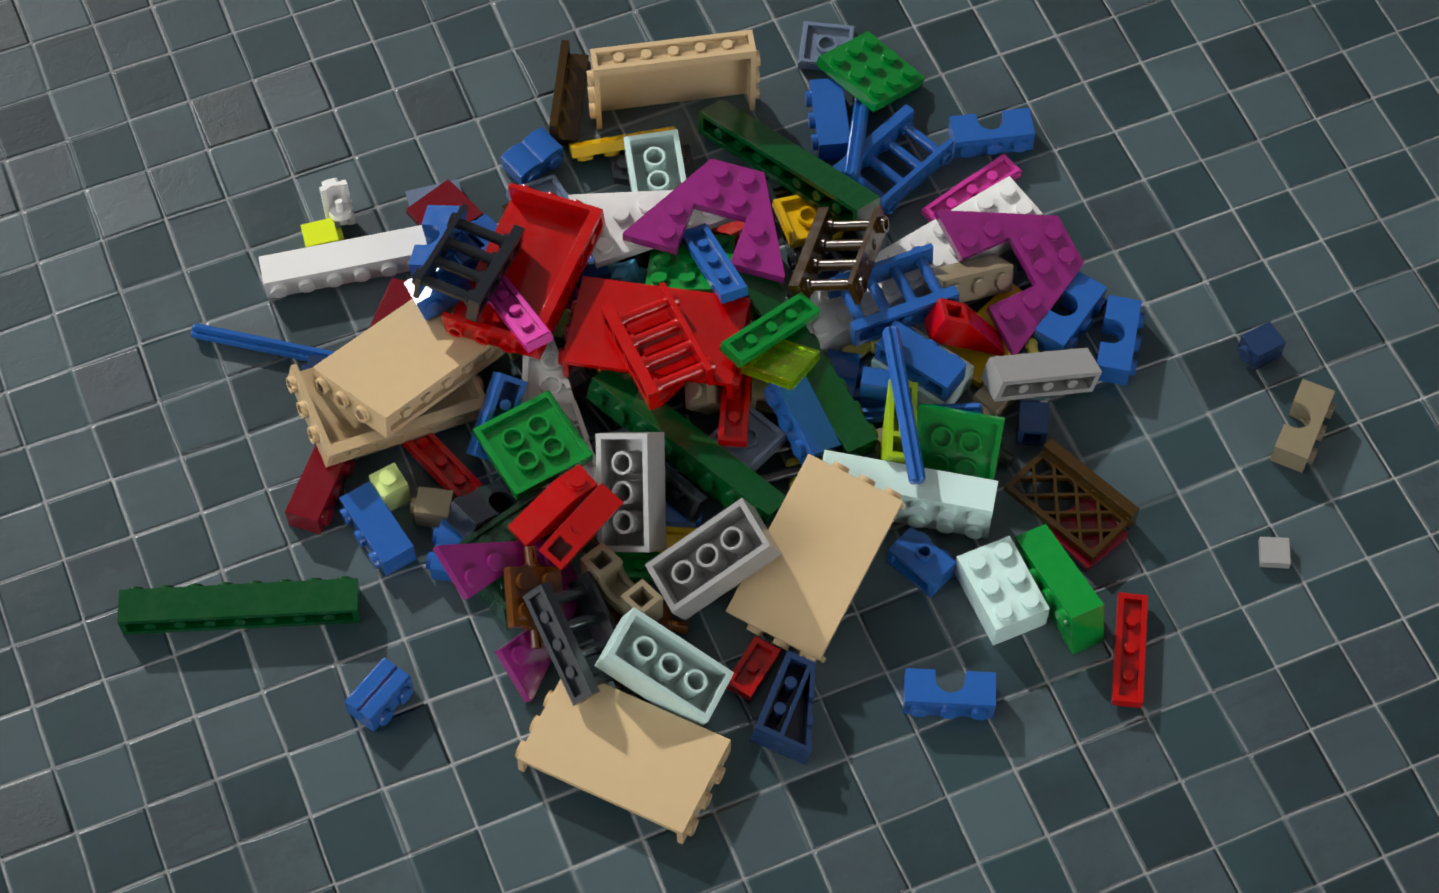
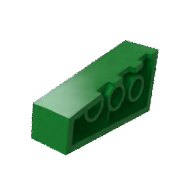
(1071, 599)

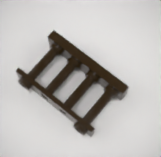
(820, 243)

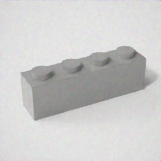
(1040, 374)

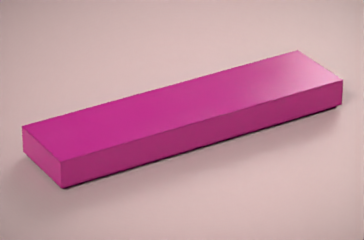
(973, 185)
(519, 316)

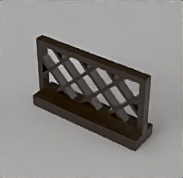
(1083, 480)

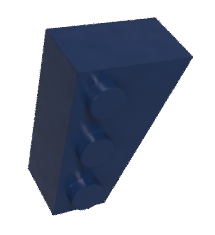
(787, 712)

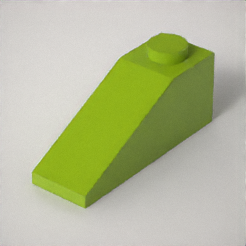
(891, 439)

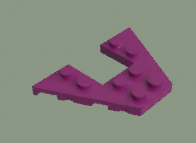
(725, 192)
(1042, 251)
(478, 565)

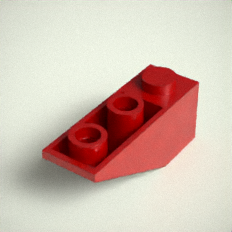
(961, 327)
(581, 527)

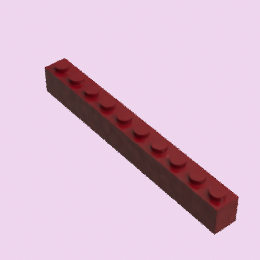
(321, 485)

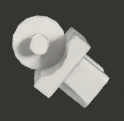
(337, 202)

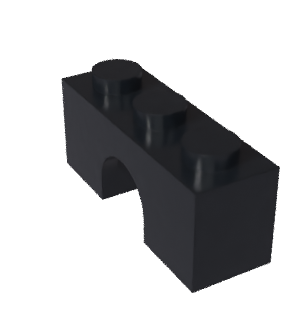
(480, 506)

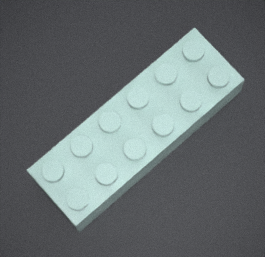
(942, 502)

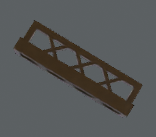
(568, 95)

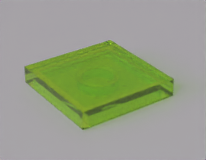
(783, 364)

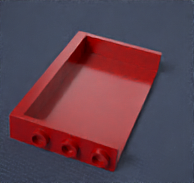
(546, 269)
(709, 320)

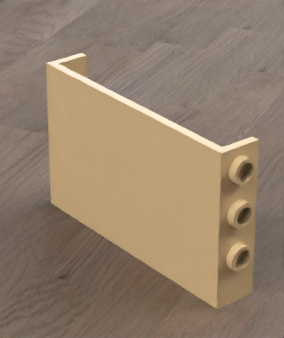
(673, 72)
(400, 368)
(344, 437)
(827, 543)
(628, 755)

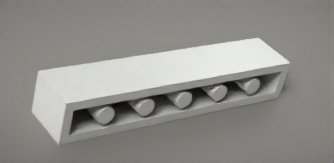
(339, 262)

